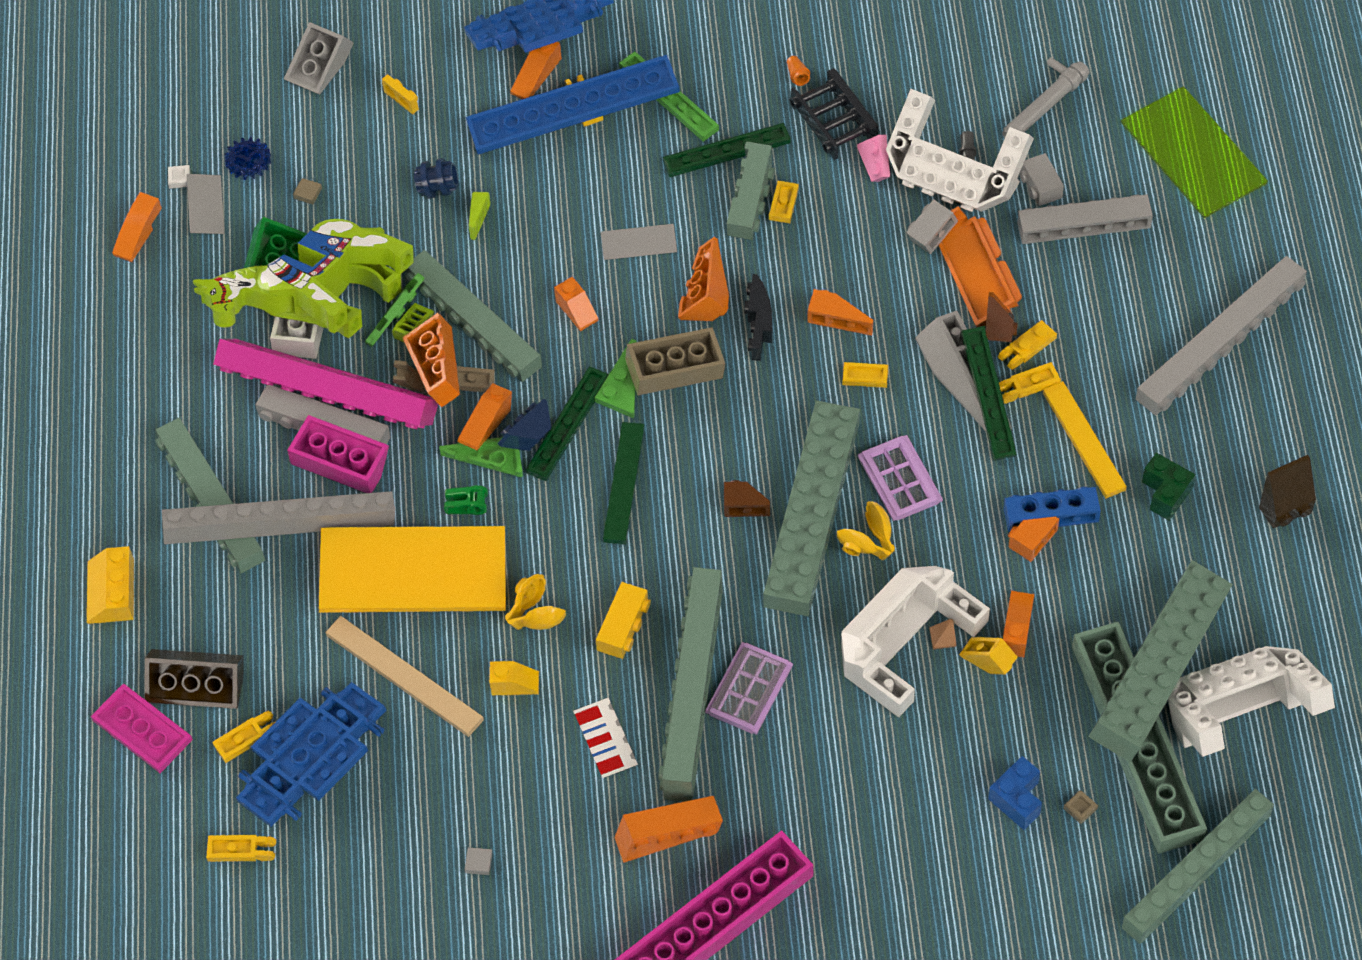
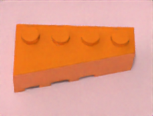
(434, 357)
(666, 827)

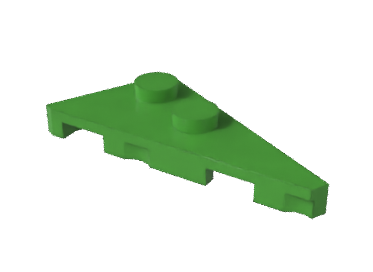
(396, 309)
(618, 388)
(488, 455)

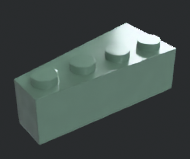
(751, 191)

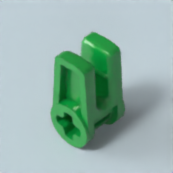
(466, 500)

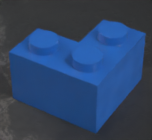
(1013, 794)

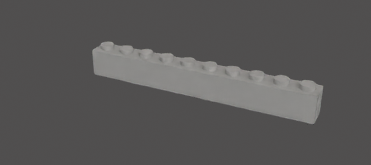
(1221, 335)
(277, 517)

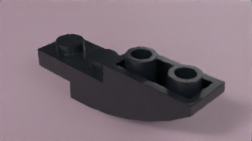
(759, 316)

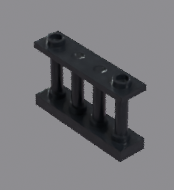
(845, 98)

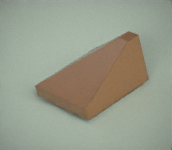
(943, 635)

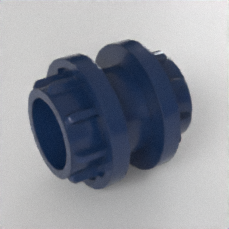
(436, 178)

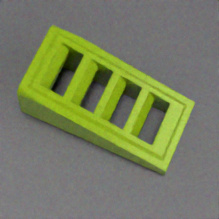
(479, 207)
(399, 329)

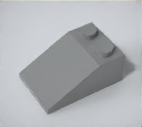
(318, 58)

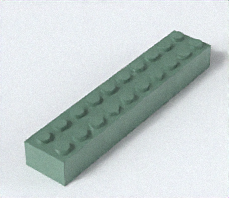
(811, 508)
(1160, 661)
(691, 685)
(1155, 770)

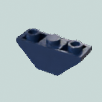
(528, 428)

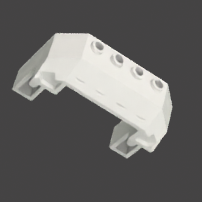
(947, 172)
(893, 620)
(1241, 686)

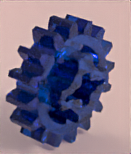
(247, 158)

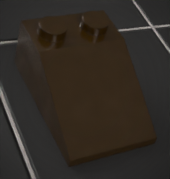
(1288, 493)

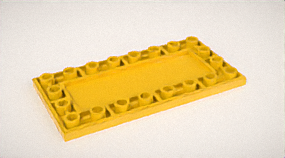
(412, 569)

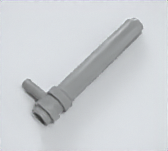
(1067, 82)

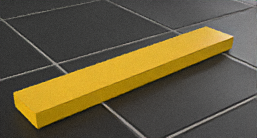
(1084, 440)

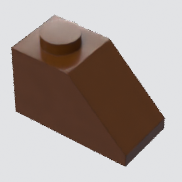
(999, 321)
(744, 500)

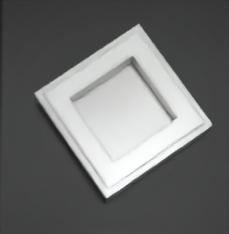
(178, 176)

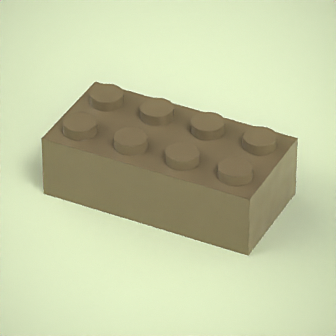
(675, 361)

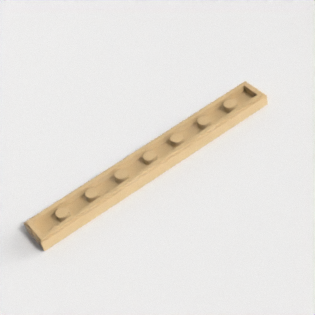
(404, 676)

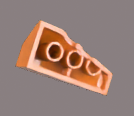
(708, 288)

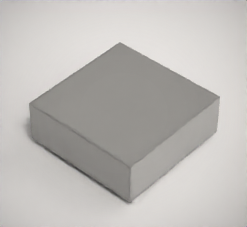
(478, 861)

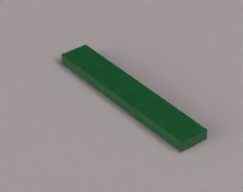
(724, 150)
(989, 393)
(566, 424)
(623, 483)

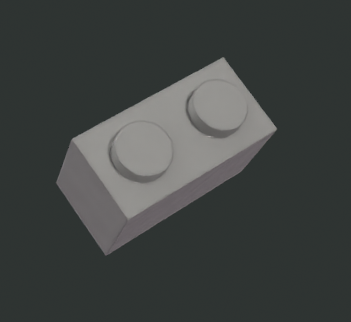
(1041, 180)
(931, 226)

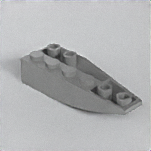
(947, 357)

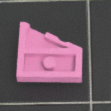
(875, 157)

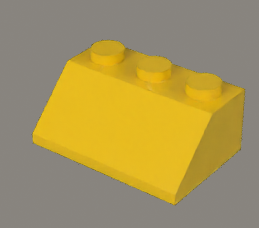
(110, 586)

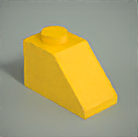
(989, 654)
(513, 679)

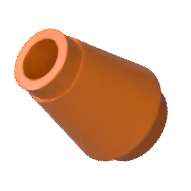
(798, 71)

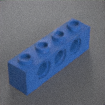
(1086, 512)

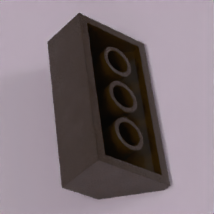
(193, 678)

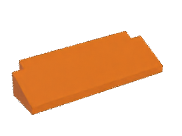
(973, 261)

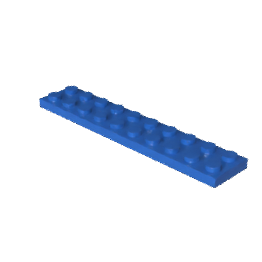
(572, 104)

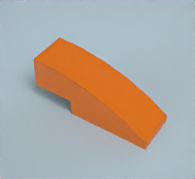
(136, 226)

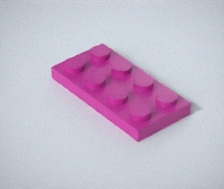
(141, 728)

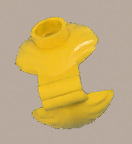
(857, 542)
(529, 593)

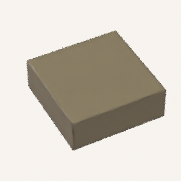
(307, 191)
(1080, 806)

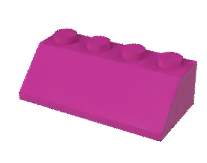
(338, 454)

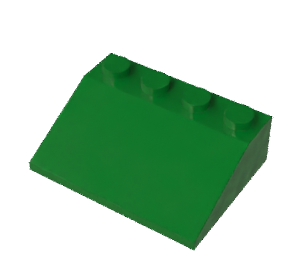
(272, 241)

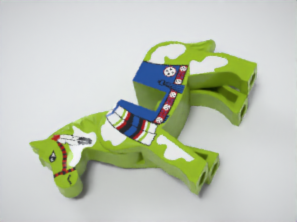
(309, 289)

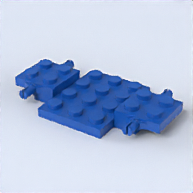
(533, 23)
(309, 751)

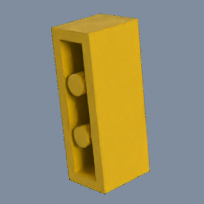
(623, 620)

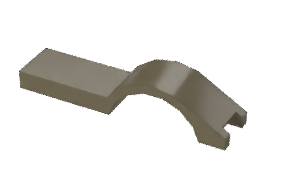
(468, 378)

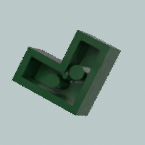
(1171, 485)

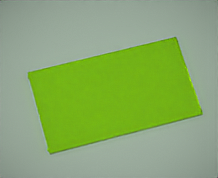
(1194, 152)

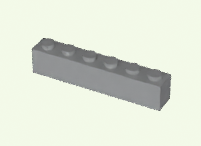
(1084, 219)
(292, 410)

